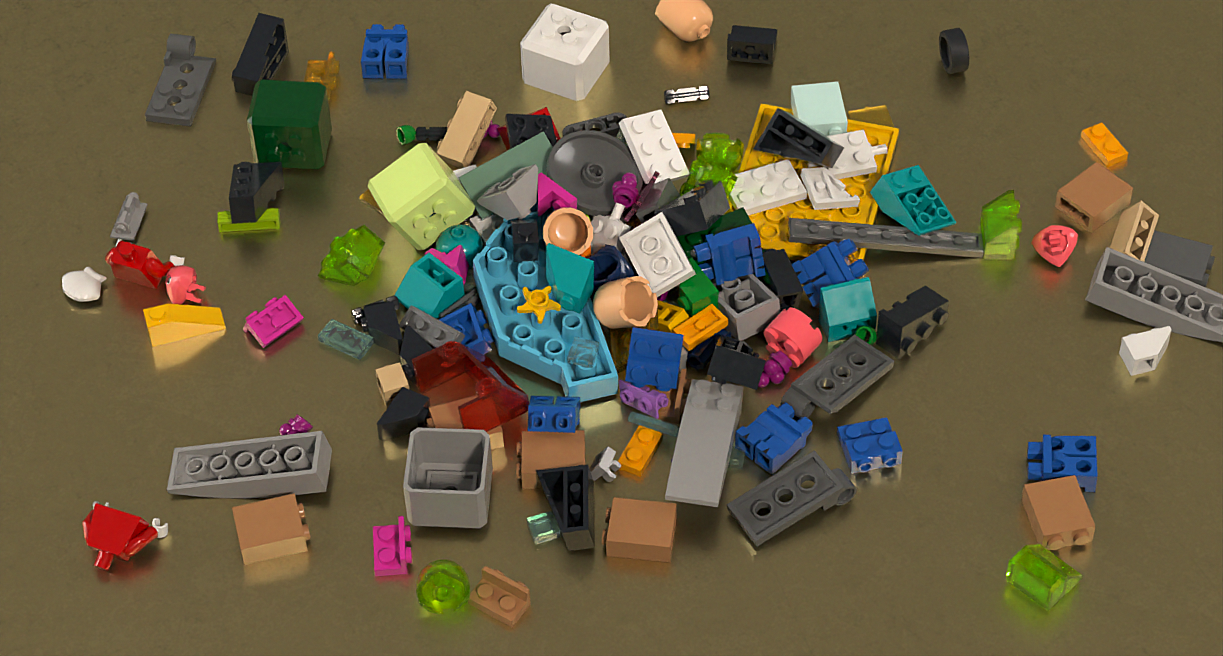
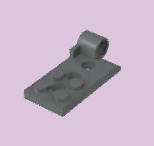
(178, 59)
(808, 391)
(829, 489)

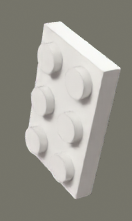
(653, 146)
(767, 188)
(657, 254)

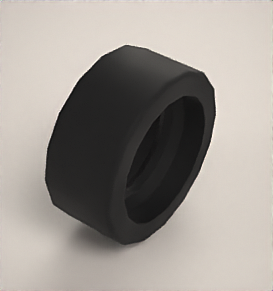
(954, 50)

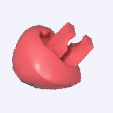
(1055, 243)
(180, 283)

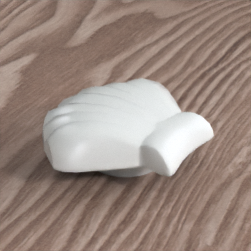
(83, 284)

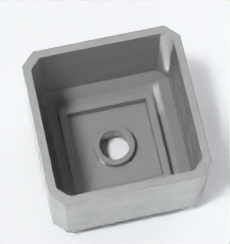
(448, 477)

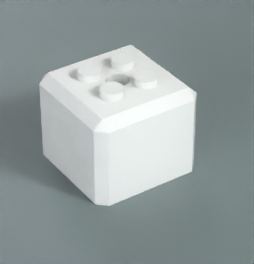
(565, 52)

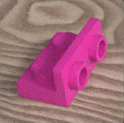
(273, 321)
(390, 548)

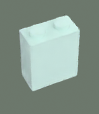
(820, 107)

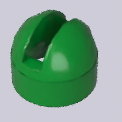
(405, 134)
(864, 331)

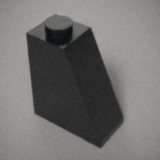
(781, 278)

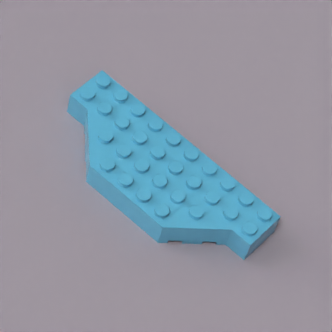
(519, 335)

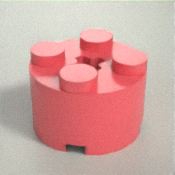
(792, 335)

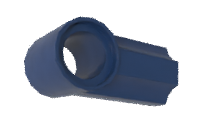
(702, 354)

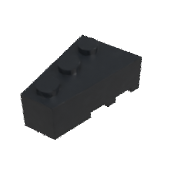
(261, 54)
(796, 140)
(252, 189)
(697, 208)
(910, 321)
(735, 363)
(572, 503)

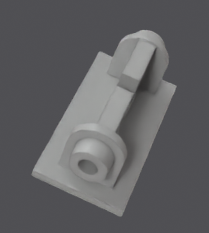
(129, 218)

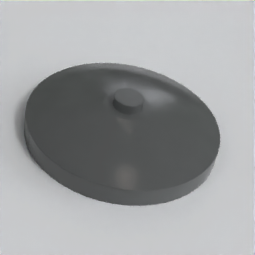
(588, 166)

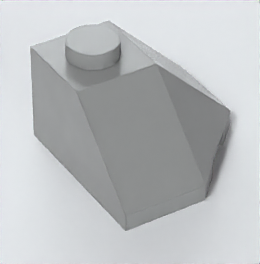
(514, 195)

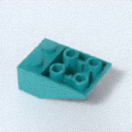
(912, 201)

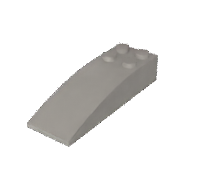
(1155, 297)
(746, 305)
(704, 443)
(253, 467)

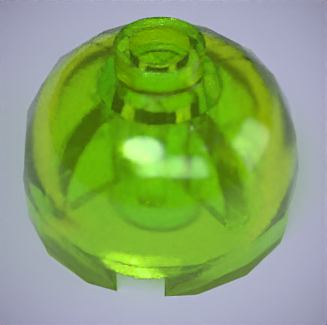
(721, 150)
(442, 586)

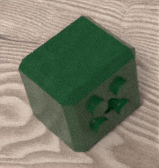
(289, 123)

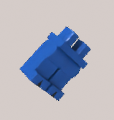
(385, 46)
(731, 254)
(828, 267)
(551, 417)
(774, 436)
(1063, 458)

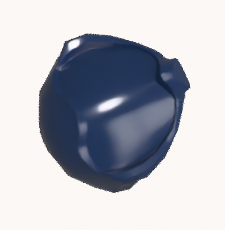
(609, 266)

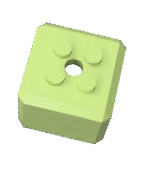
(414, 190)

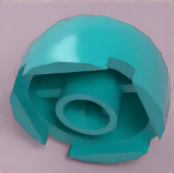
(461, 235)

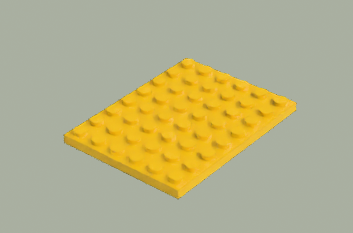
(773, 223)

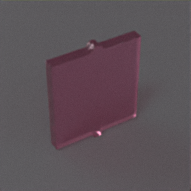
(642, 195)

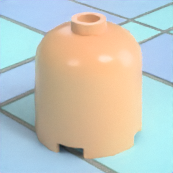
(686, 18)
(568, 230)
(625, 303)

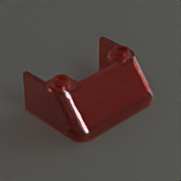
(497, 394)

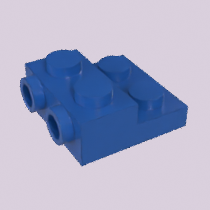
(471, 324)
(654, 359)
(870, 445)

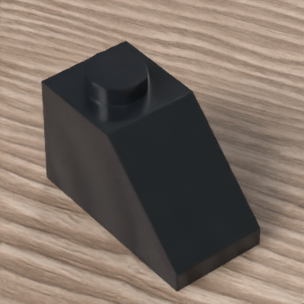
(525, 240)
(383, 326)
(412, 347)
(403, 415)

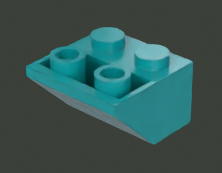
(430, 286)
(846, 308)

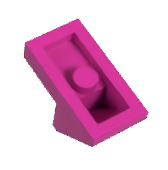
(552, 195)
(454, 260)

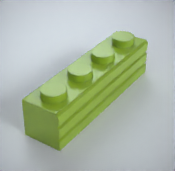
(269, 220)

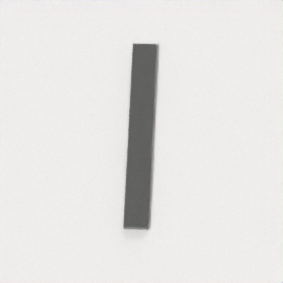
(886, 237)

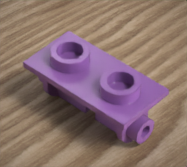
(642, 398)

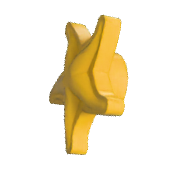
(538, 303)

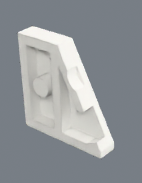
(826, 190)

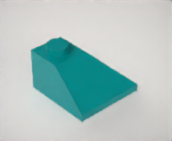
(569, 277)

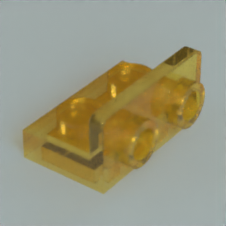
(323, 72)

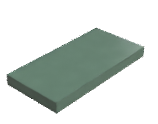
(479, 180)

